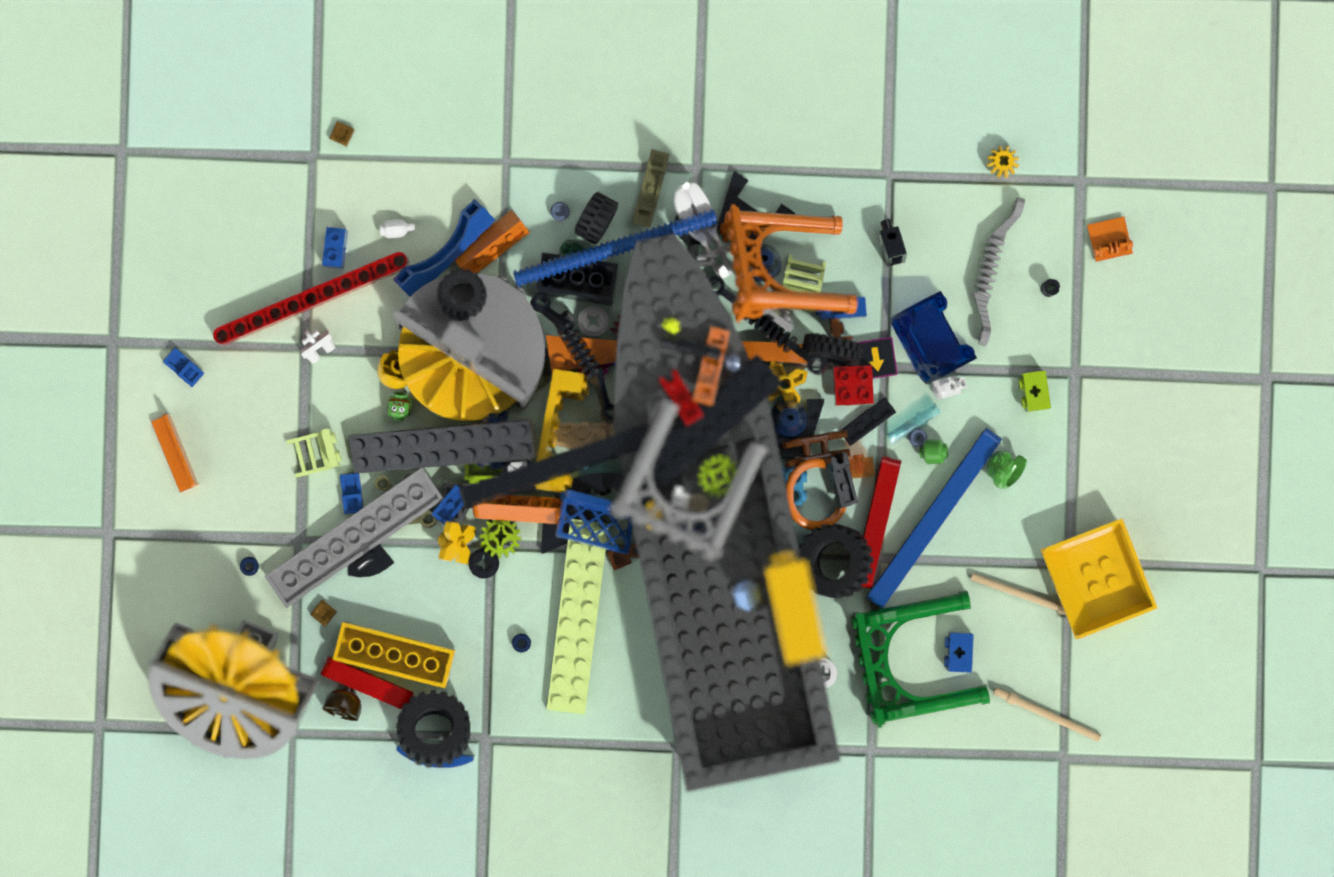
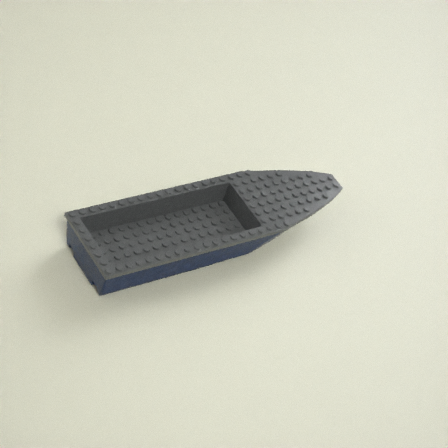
(723, 667)

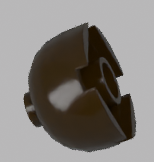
(343, 703)

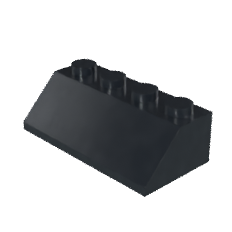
(589, 283)

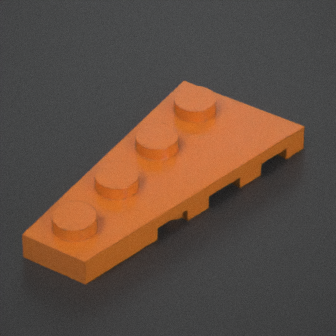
(561, 358)

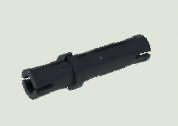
(691, 347)

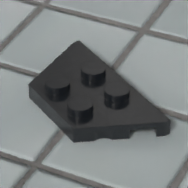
(549, 538)

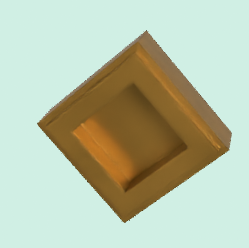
(341, 134)
(323, 613)

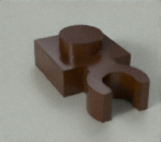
(620, 560)

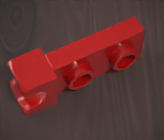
(682, 398)

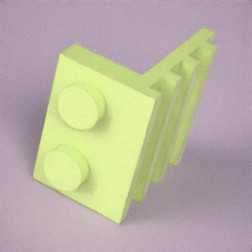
(803, 286)
(329, 452)

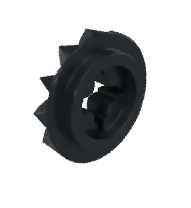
(478, 570)

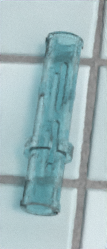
(912, 424)

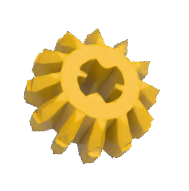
(1002, 168)

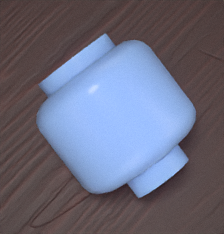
(746, 594)

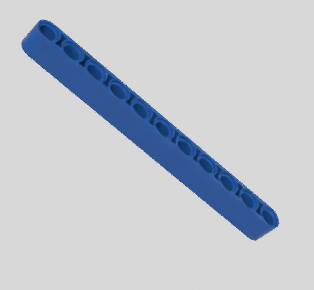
(934, 518)

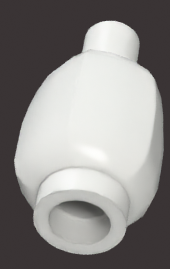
(395, 228)

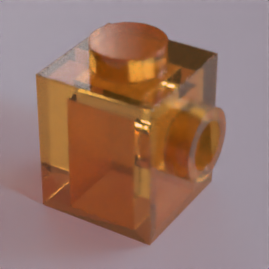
(861, 466)

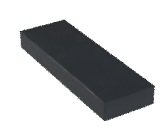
(868, 421)

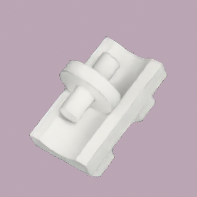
(323, 340)
(948, 387)

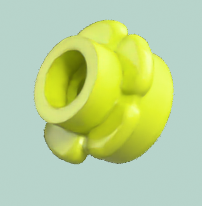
(671, 325)

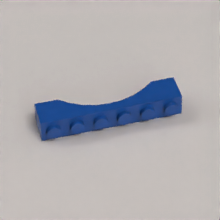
(472, 223)

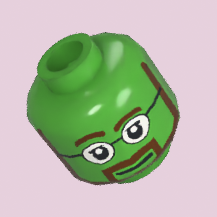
(399, 406)

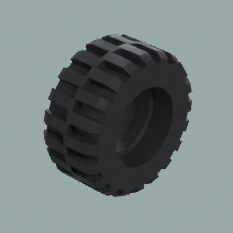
(859, 560)
(427, 705)

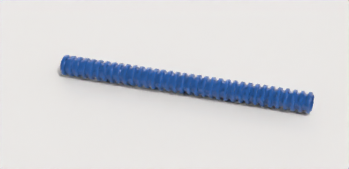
(612, 248)

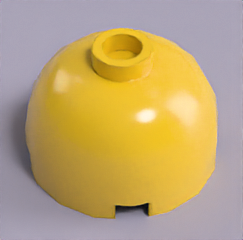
(389, 371)

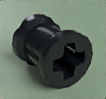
(1055, 290)

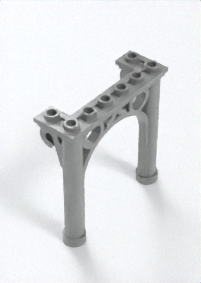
(643, 467)

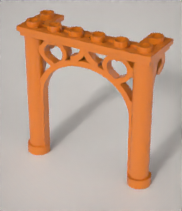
(754, 299)

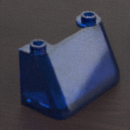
(930, 339)

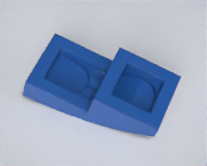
(183, 367)
(351, 492)

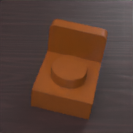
(837, 329)

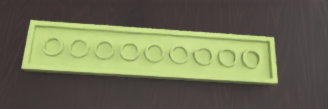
(577, 622)

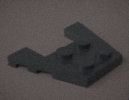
(736, 185)
(814, 409)

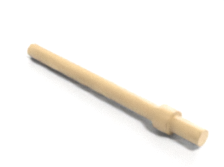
(1019, 593)
(1013, 698)

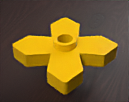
(794, 379)
(454, 542)

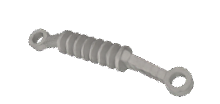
(981, 296)

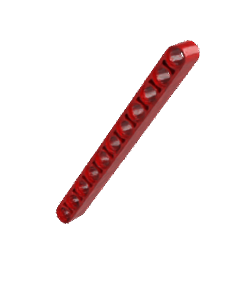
(301, 298)

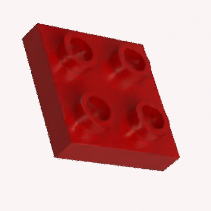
(853, 385)

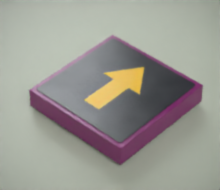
(880, 355)

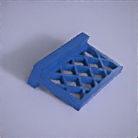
(595, 505)

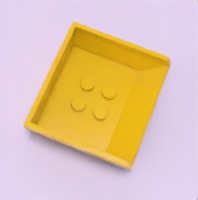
(1099, 579)

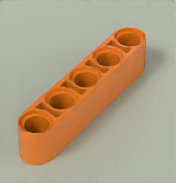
(520, 509)

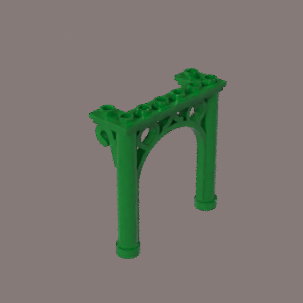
(920, 705)

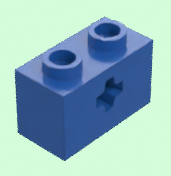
(335, 248)
(965, 643)

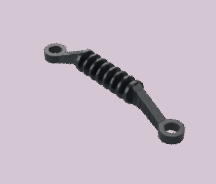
(565, 327)
(772, 330)

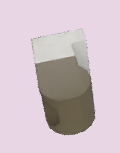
(695, 503)

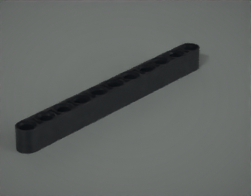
(554, 467)

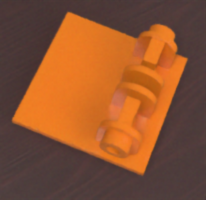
(1110, 239)

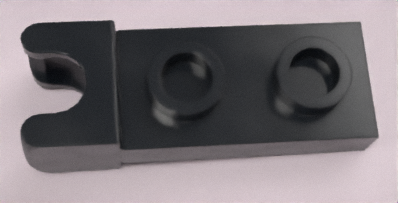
(841, 479)

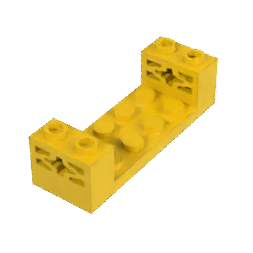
(563, 385)

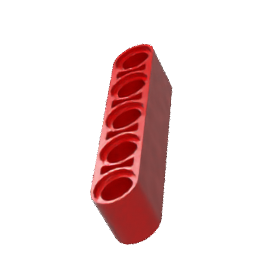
(365, 683)

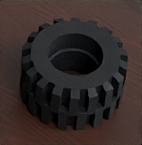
(596, 217)
(457, 278)

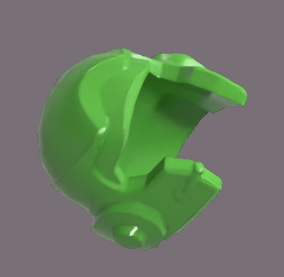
(1004, 469)

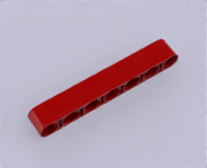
(880, 510)

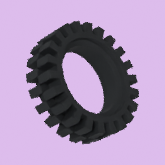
(833, 349)

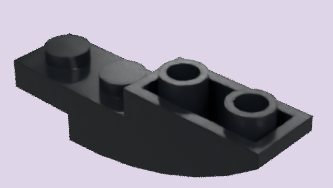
(598, 481)

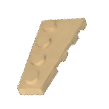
(577, 435)

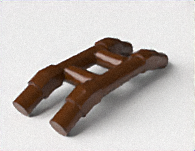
(805, 441)

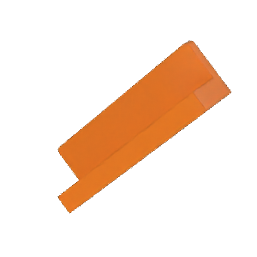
(493, 243)
(174, 453)

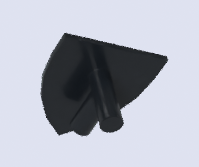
(370, 563)

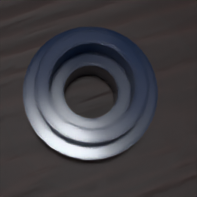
(243, 568)
(526, 647)

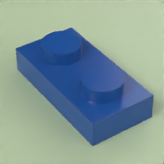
(449, 506)

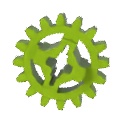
(710, 472)
(508, 538)

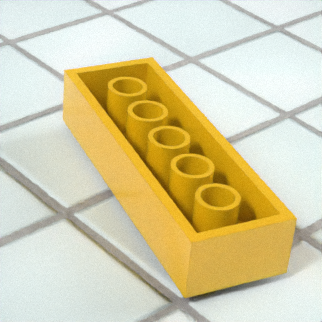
(394, 654)

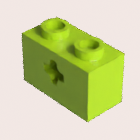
(1039, 381)

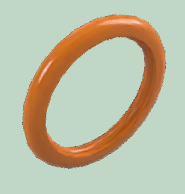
(797, 517)

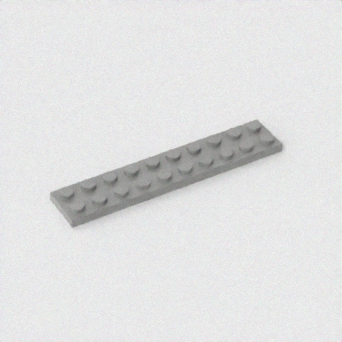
(354, 537)

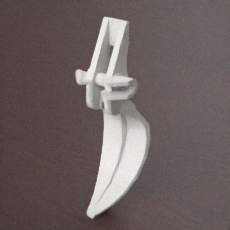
(691, 200)

